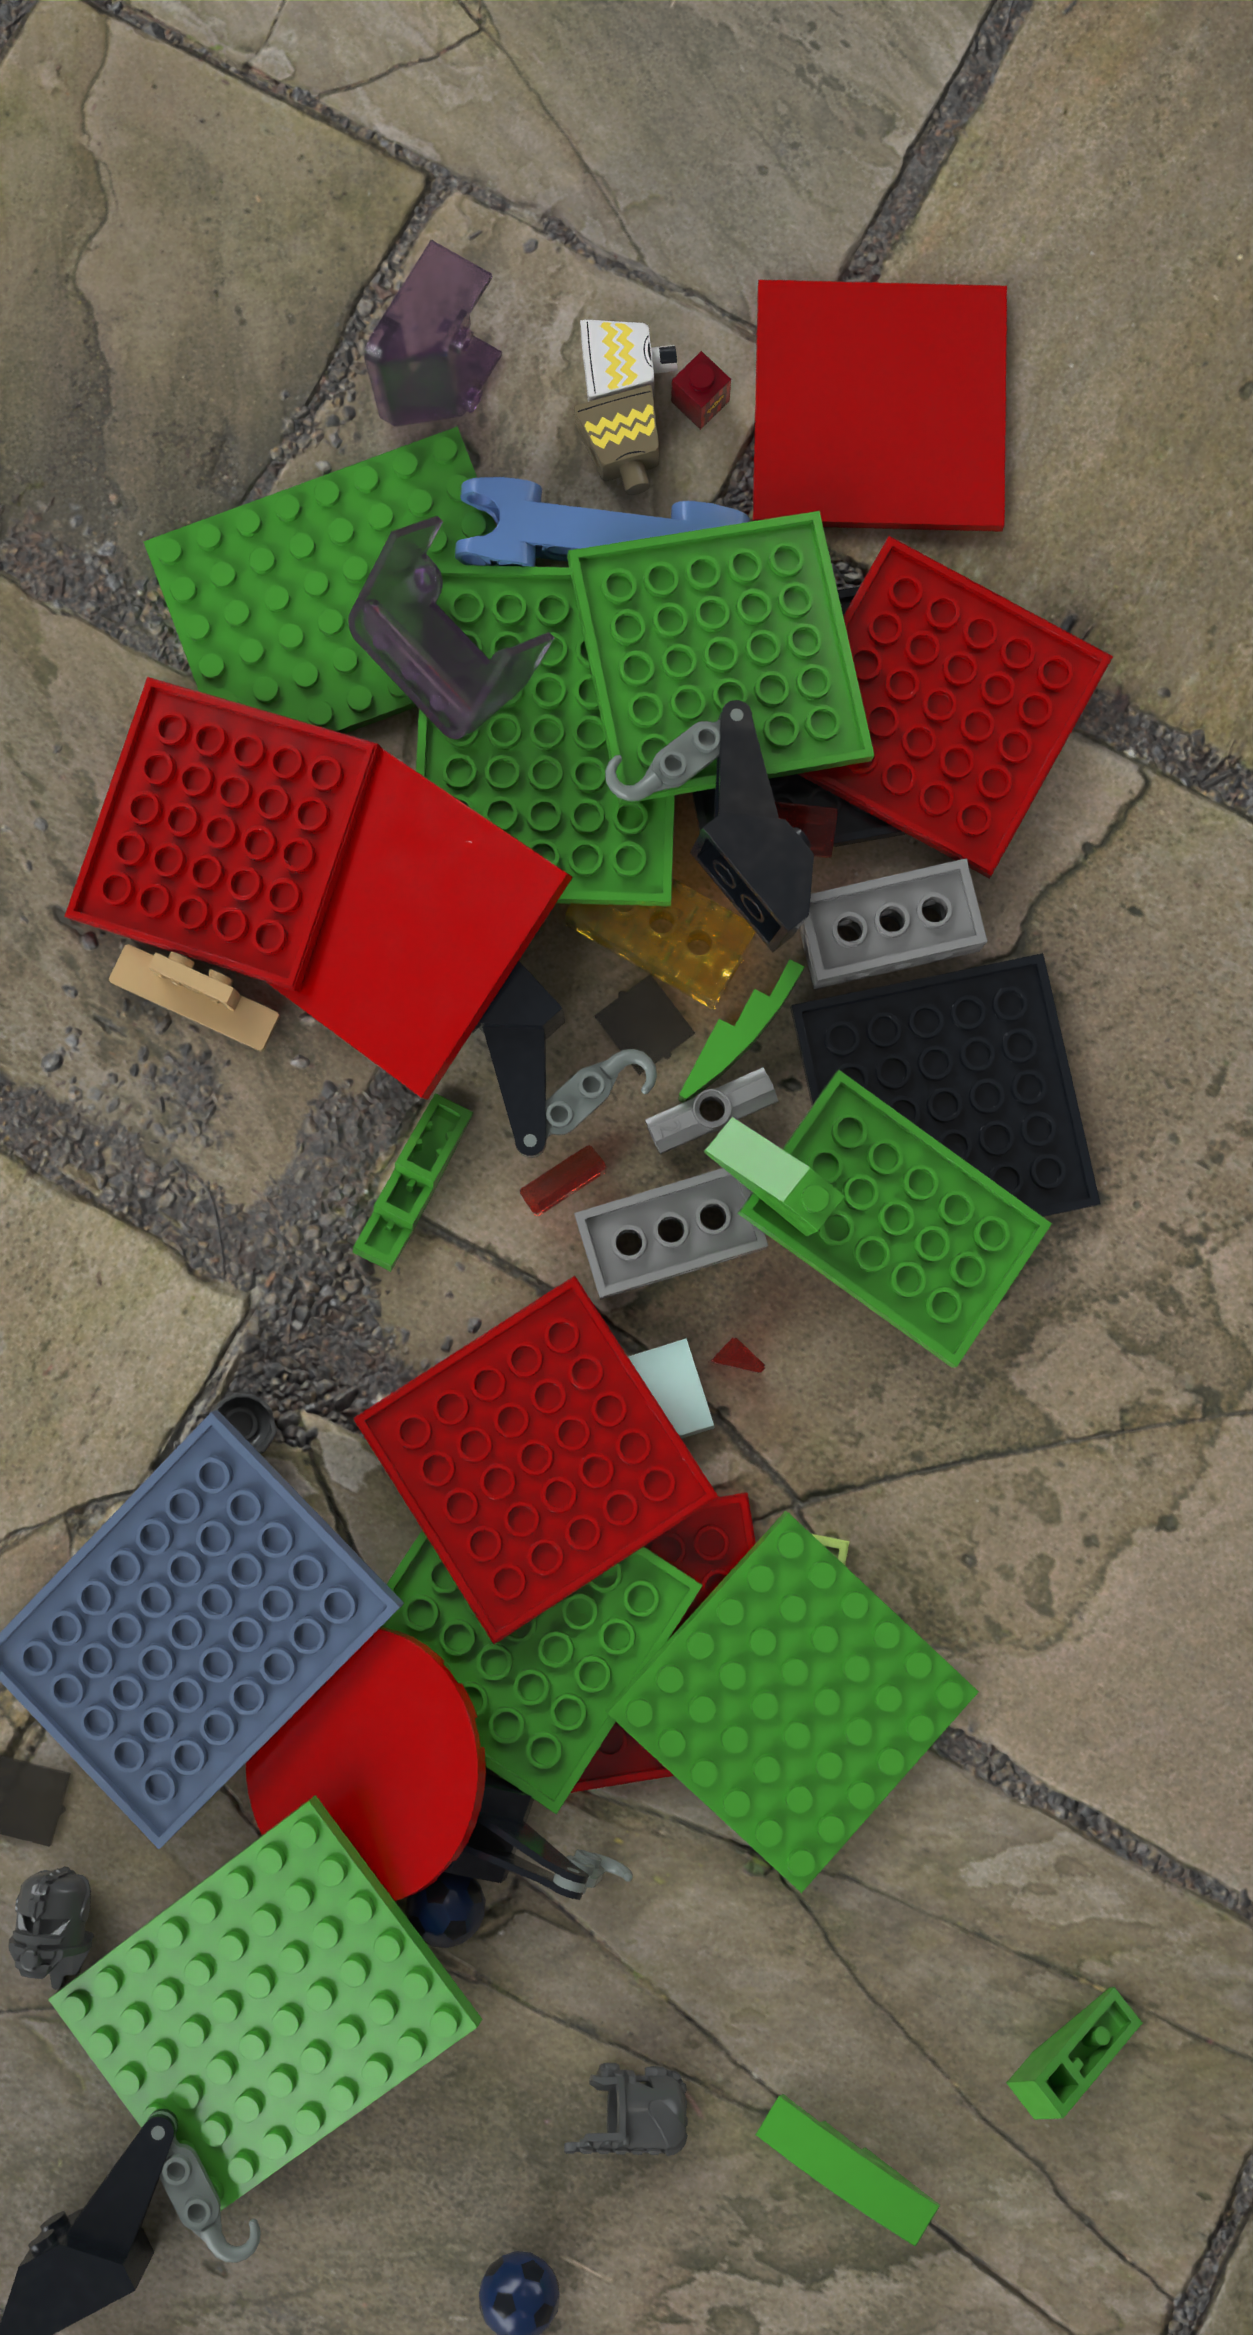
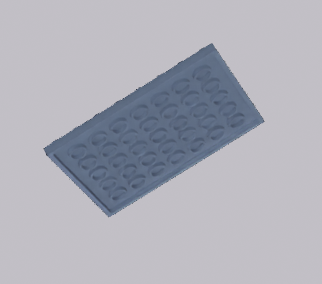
(190, 1628)

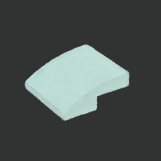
(675, 1386)

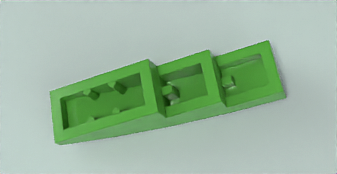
(731, 1042)
(412, 1182)
(848, 2170)

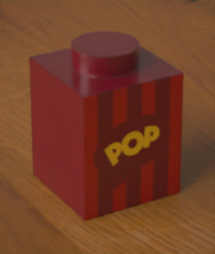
(700, 390)

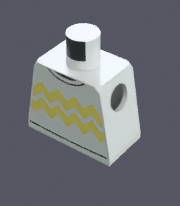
(621, 357)

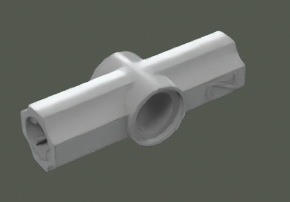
(737, 1099)

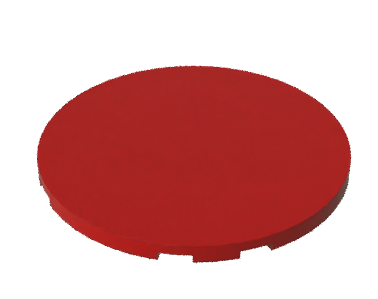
(387, 1756)

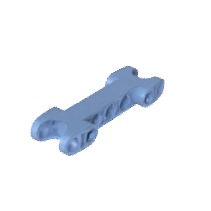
(547, 530)

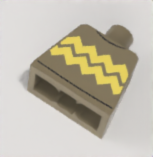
(621, 436)

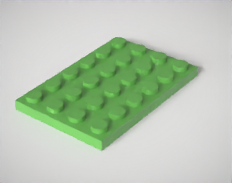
(917, 1227)

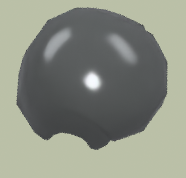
(250, 1417)

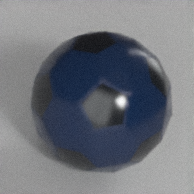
(447, 1910)
(519, 2295)

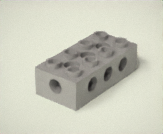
(900, 897)
(659, 1259)

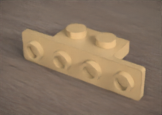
(194, 995)

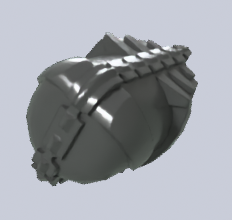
(52, 1925)
(638, 2115)

